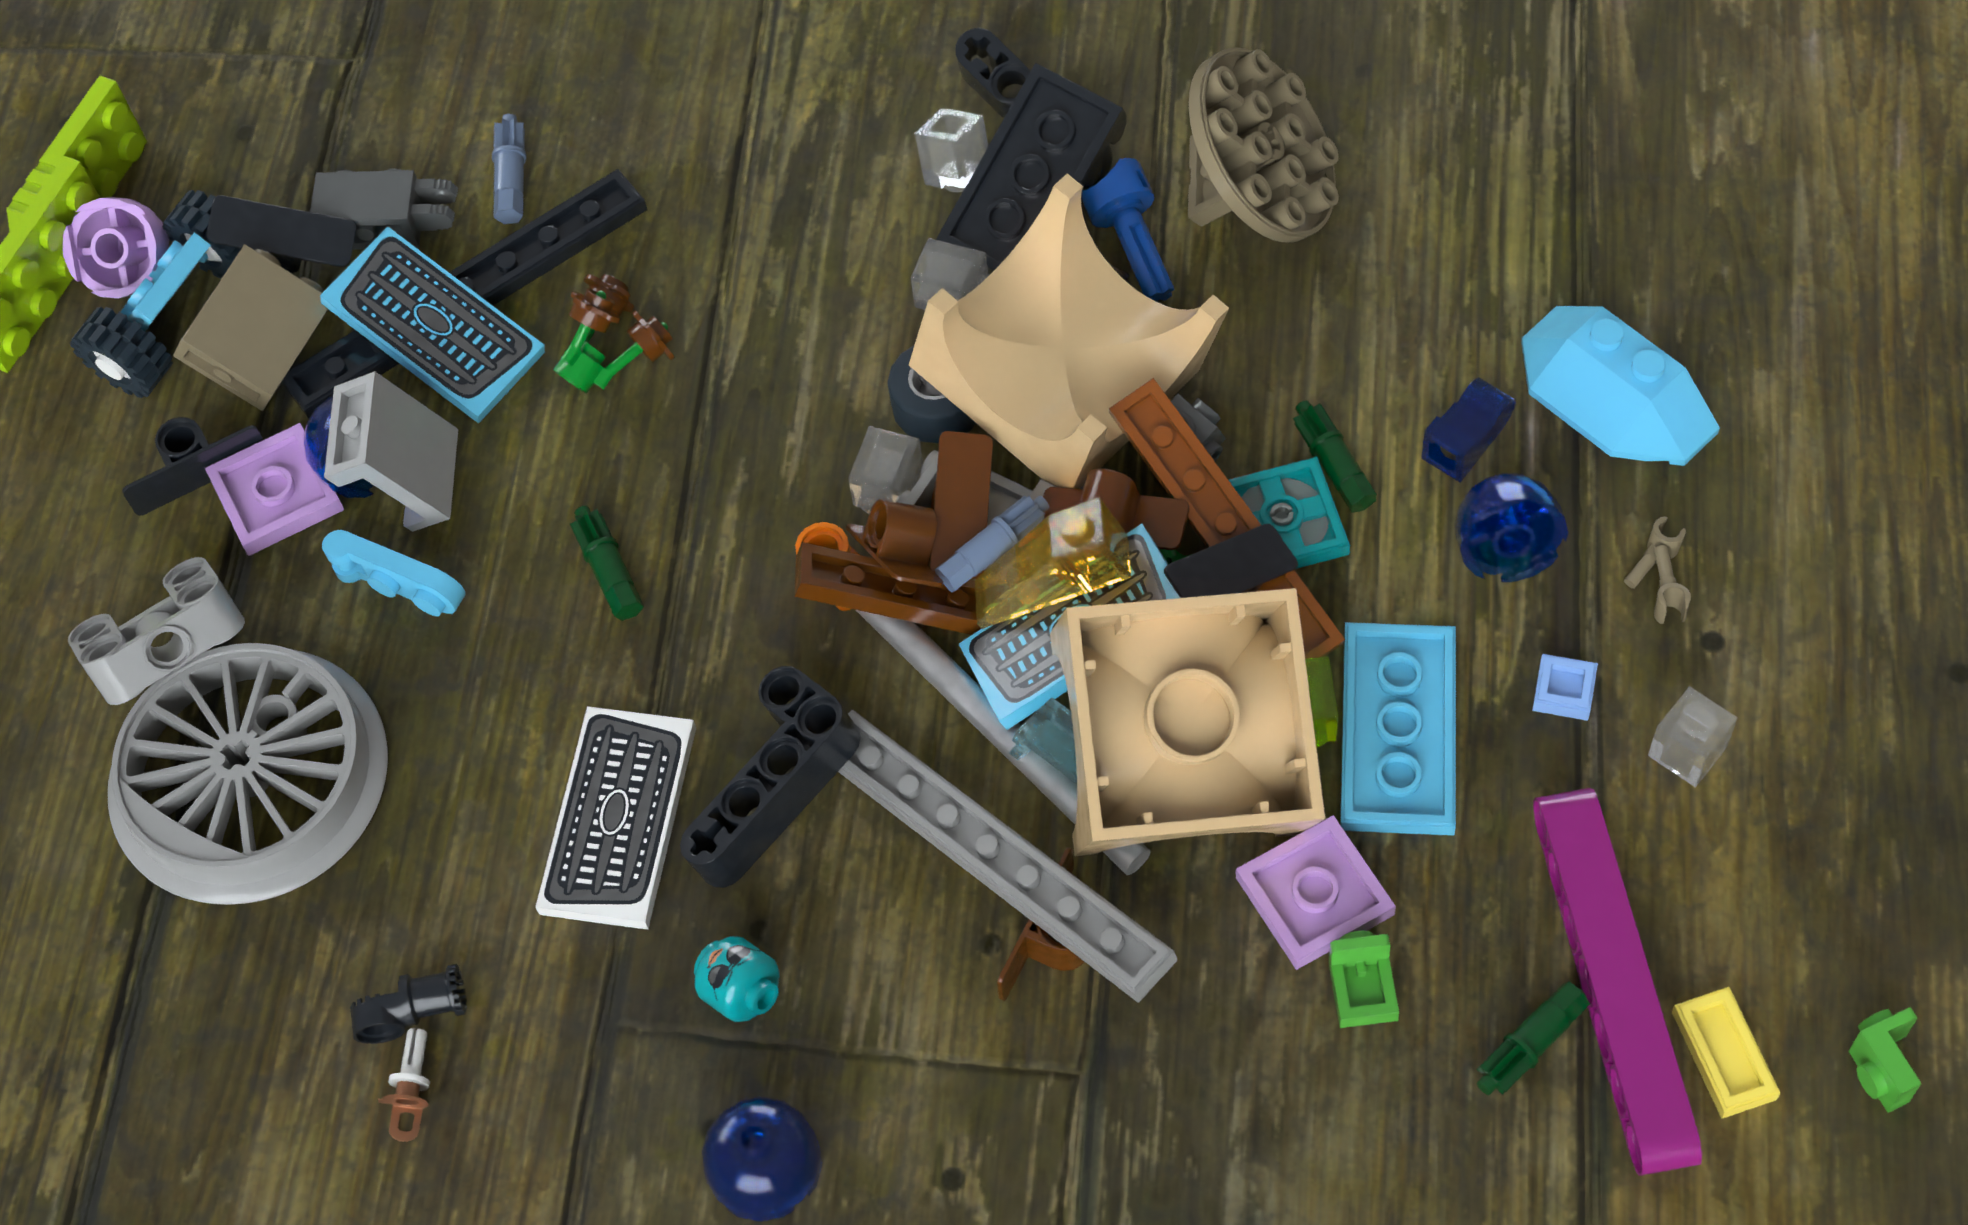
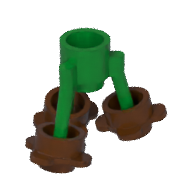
(595, 311)

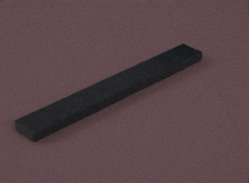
(490, 274)

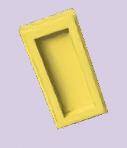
(1725, 1052)

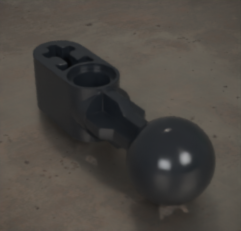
(1006, 71)

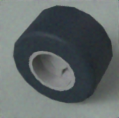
(920, 406)

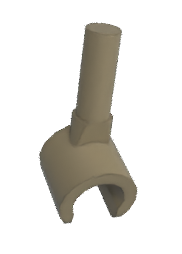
(1655, 539)
(1670, 592)

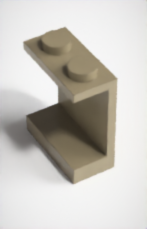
(252, 326)

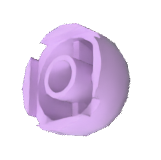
(114, 245)

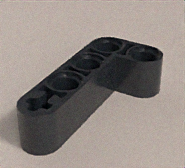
(727, 841)

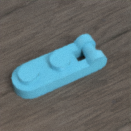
(392, 573)

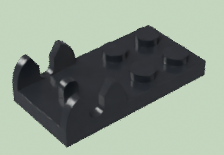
(1044, 136)

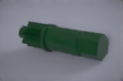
(1334, 456)
(602, 554)
(1531, 1039)

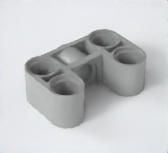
(122, 657)

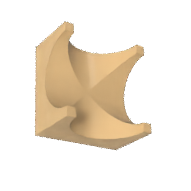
(1057, 345)
(1189, 718)

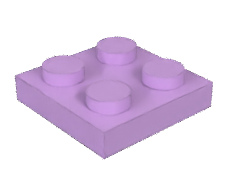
(272, 490)
(1314, 891)

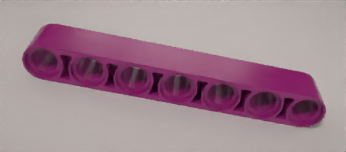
(1617, 983)

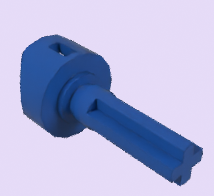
(1120, 203)

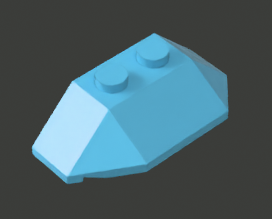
(1615, 386)

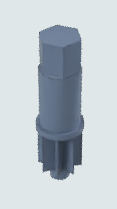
(508, 169)
(992, 541)

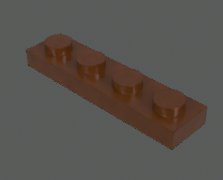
(866, 586)

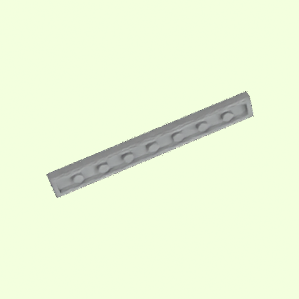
(1007, 863)

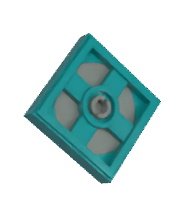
(1299, 507)

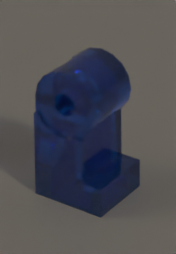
(1467, 428)

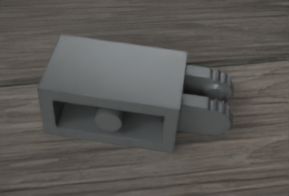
(385, 200)

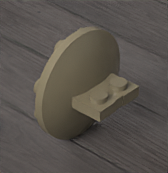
(1258, 148)

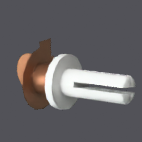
(408, 1085)

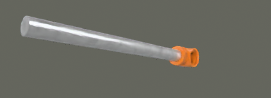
(969, 699)

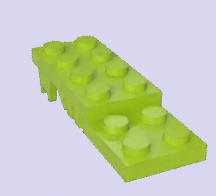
(76, 169)

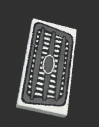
(616, 818)

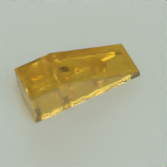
(1055, 562)

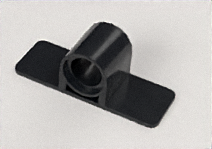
(282, 232)
(183, 469)
(1233, 565)

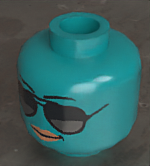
(736, 978)

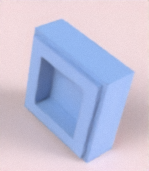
(1565, 687)

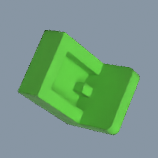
(1363, 979)
(1880, 1062)

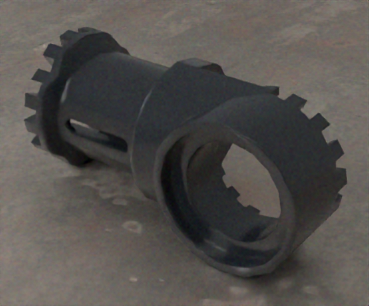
(386, 1016)

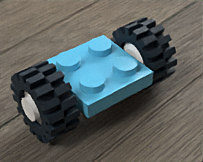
(118, 343)

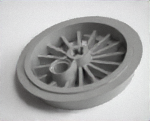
(200, 866)

